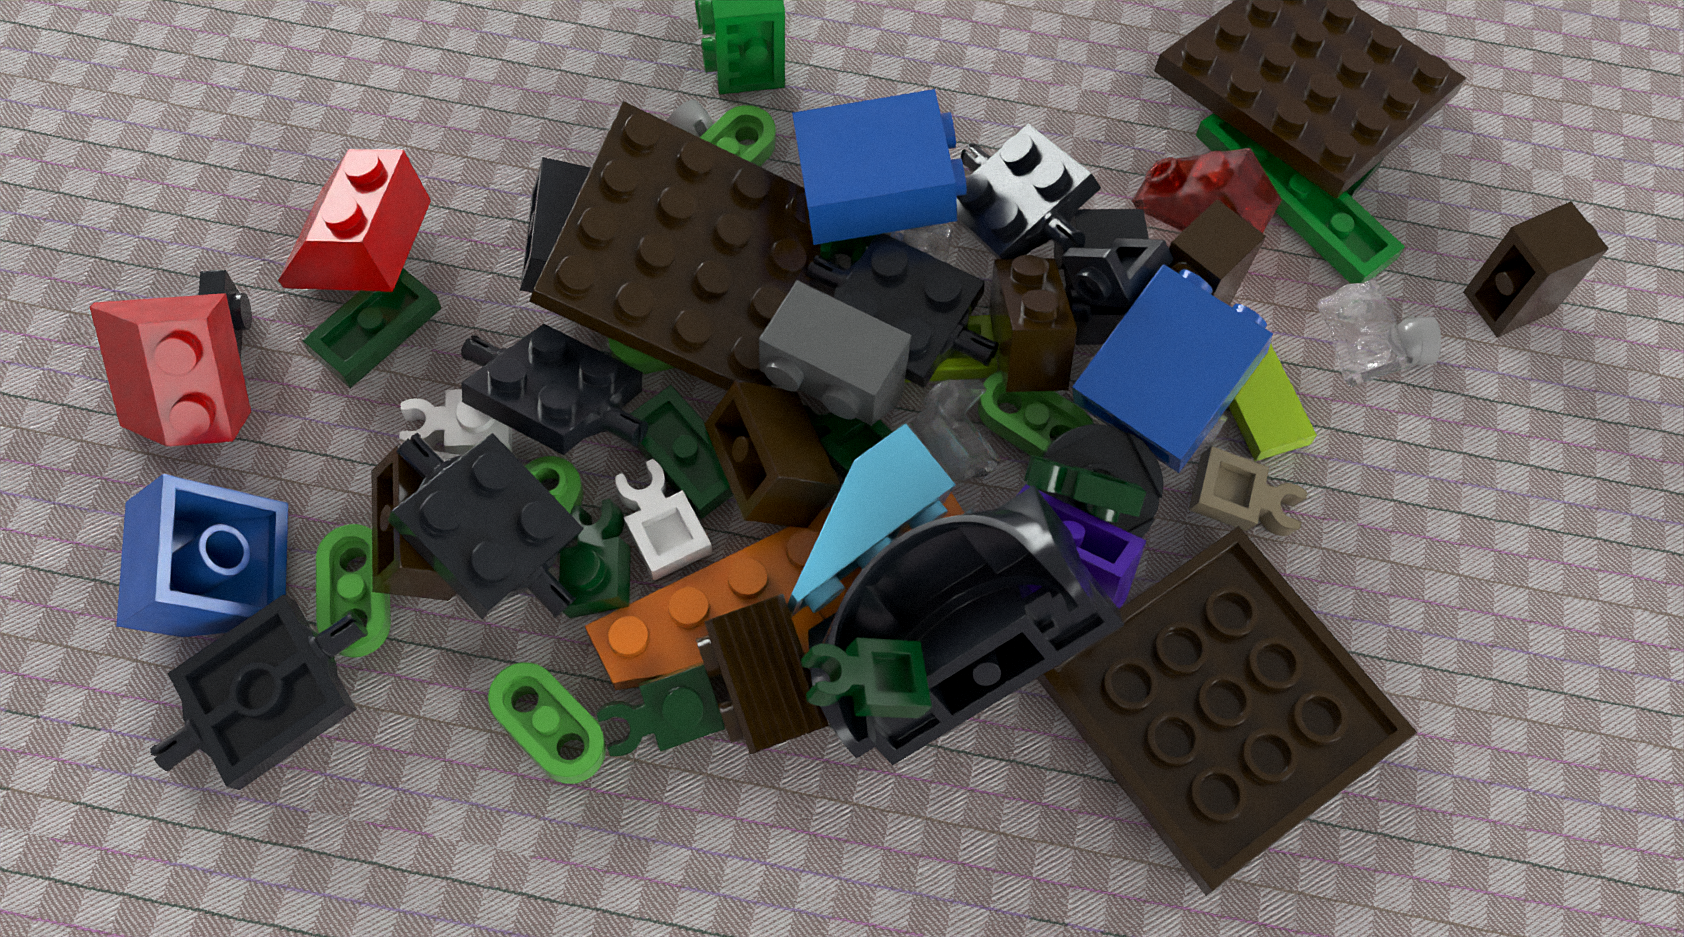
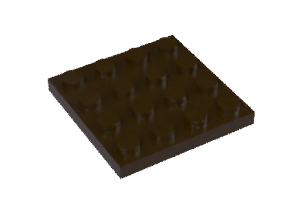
(1311, 83)
(679, 250)
(1225, 709)

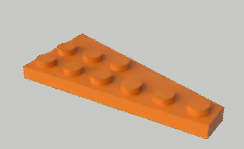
(662, 628)

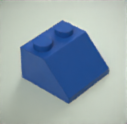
(199, 557)

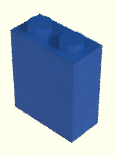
(878, 166)
(1173, 365)

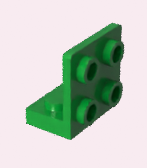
(743, 43)

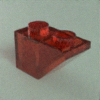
(1186, 186)

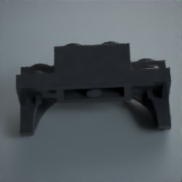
(969, 604)

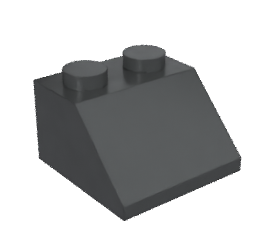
(835, 355)

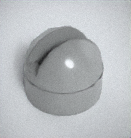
(691, 118)
(1421, 339)

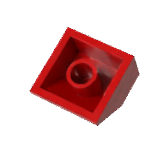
(360, 225)
(173, 368)

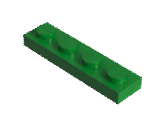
(1334, 227)

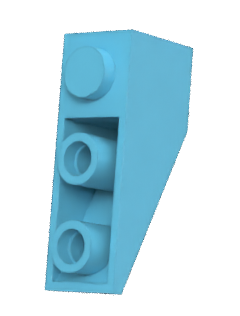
(882, 497)

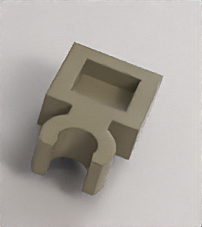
(1237, 493)

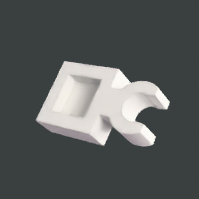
(454, 423)
(662, 527)

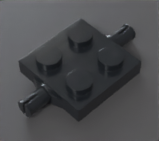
(1023, 195)
(914, 296)
(553, 389)
(485, 525)
(260, 692)

